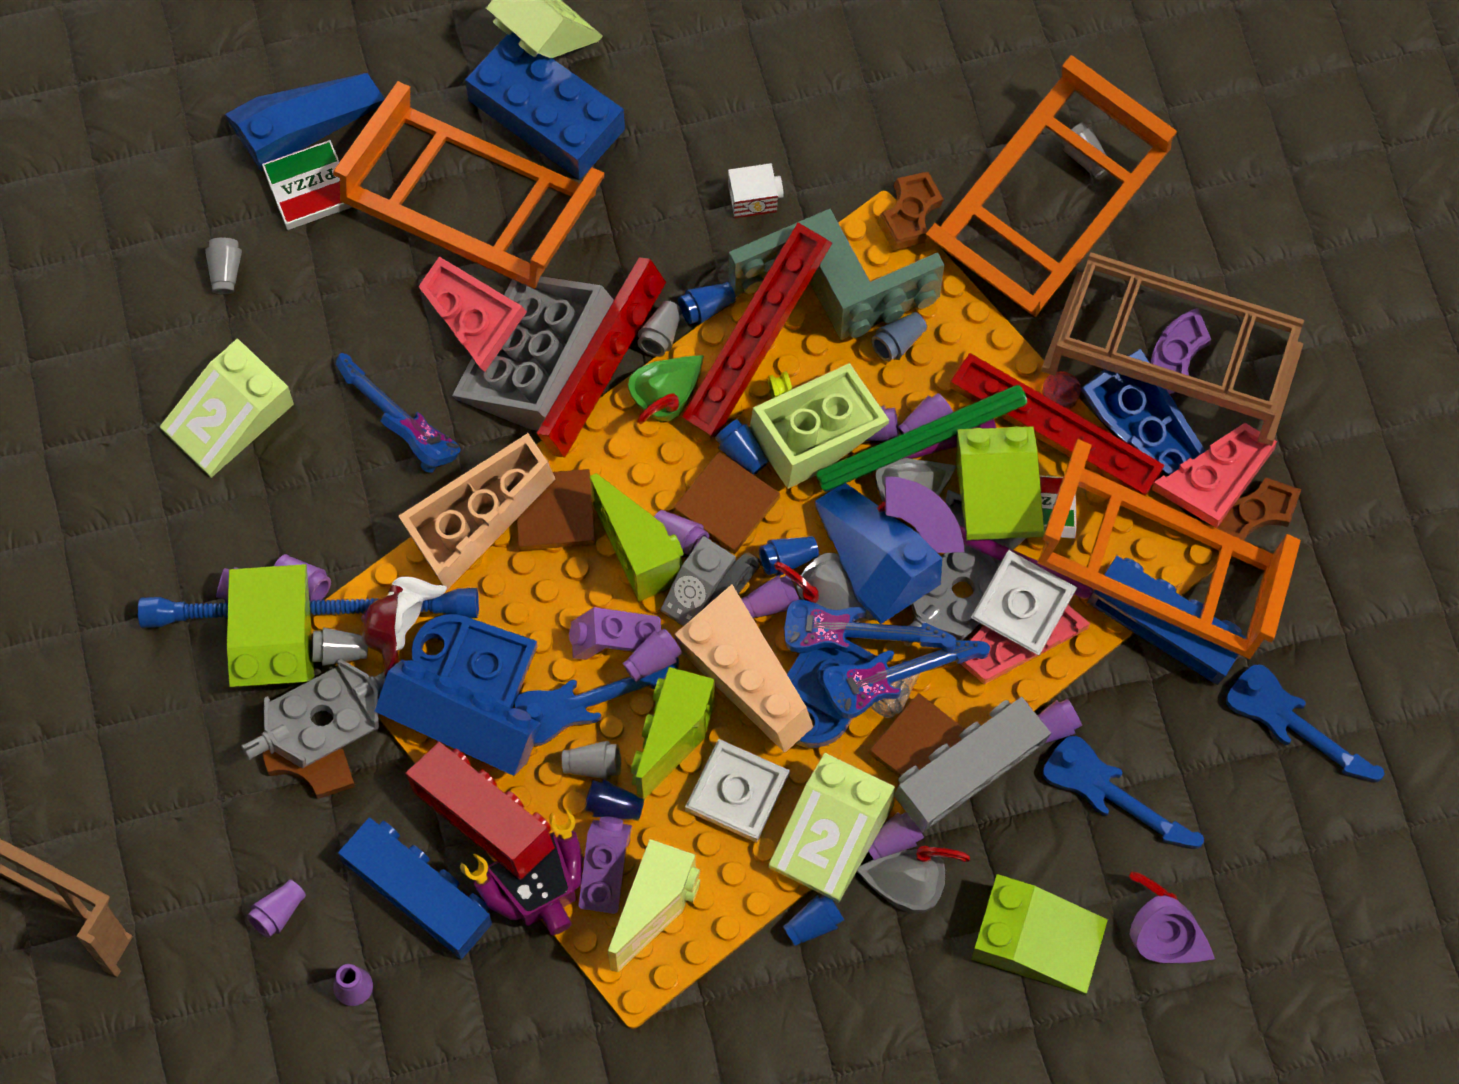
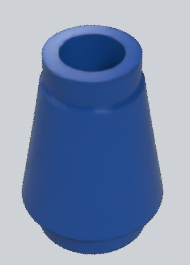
(705, 302)
(741, 446)
(789, 551)
(814, 920)

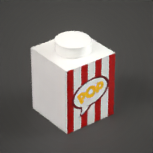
(754, 190)

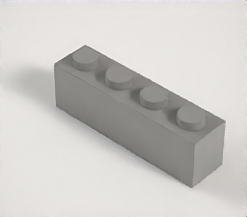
(970, 764)

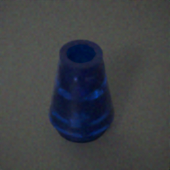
(610, 800)

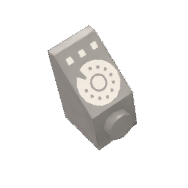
(697, 581)

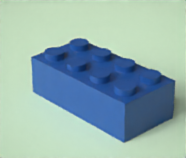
(545, 106)

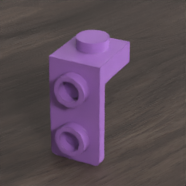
(610, 629)
(604, 865)

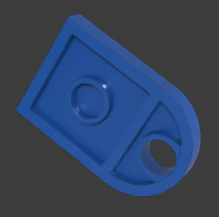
(477, 655)
(807, 679)

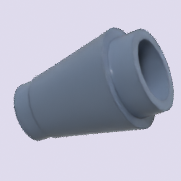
(897, 337)

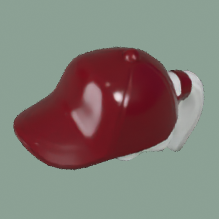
(393, 616)

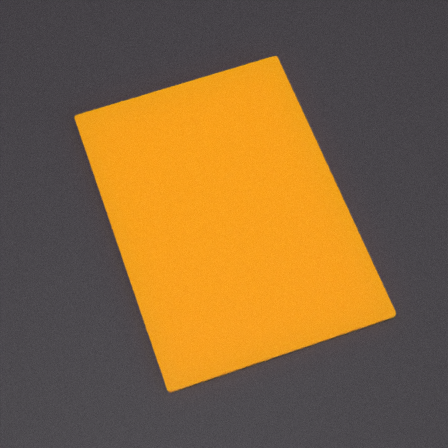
(655, 466)

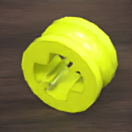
(779, 385)

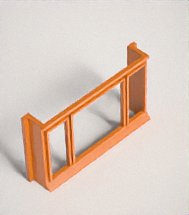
(1113, 102)
(378, 135)
(1276, 566)

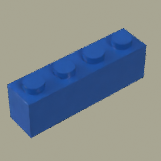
(1191, 650)
(458, 716)
(415, 887)

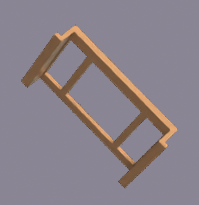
(1223, 395)
(101, 932)

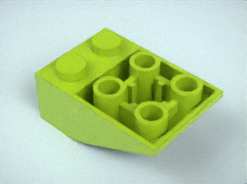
(675, 729)

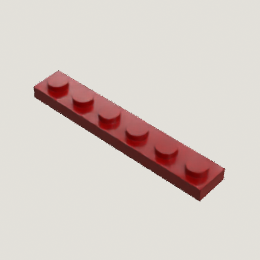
(757, 329)
(601, 358)
(1061, 427)

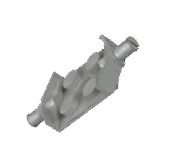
(946, 610)
(287, 719)

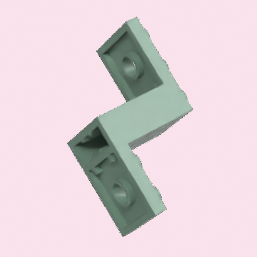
(840, 281)

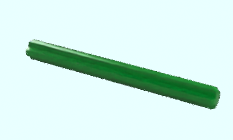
(921, 438)

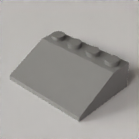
(538, 353)

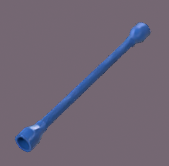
(161, 611)

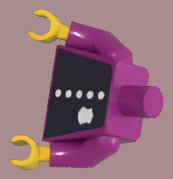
(542, 890)

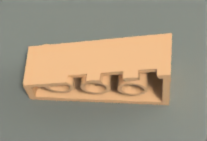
(476, 508)
(733, 651)

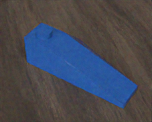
(299, 117)
(1143, 416)
(881, 554)

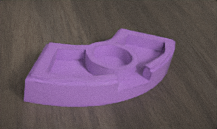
(1181, 342)
(925, 512)

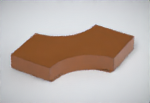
(905, 222)
(1269, 505)
(324, 776)

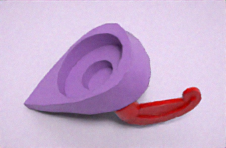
(1167, 929)

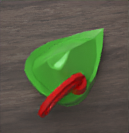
(665, 387)

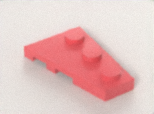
(472, 310)
(1218, 476)
(1007, 655)

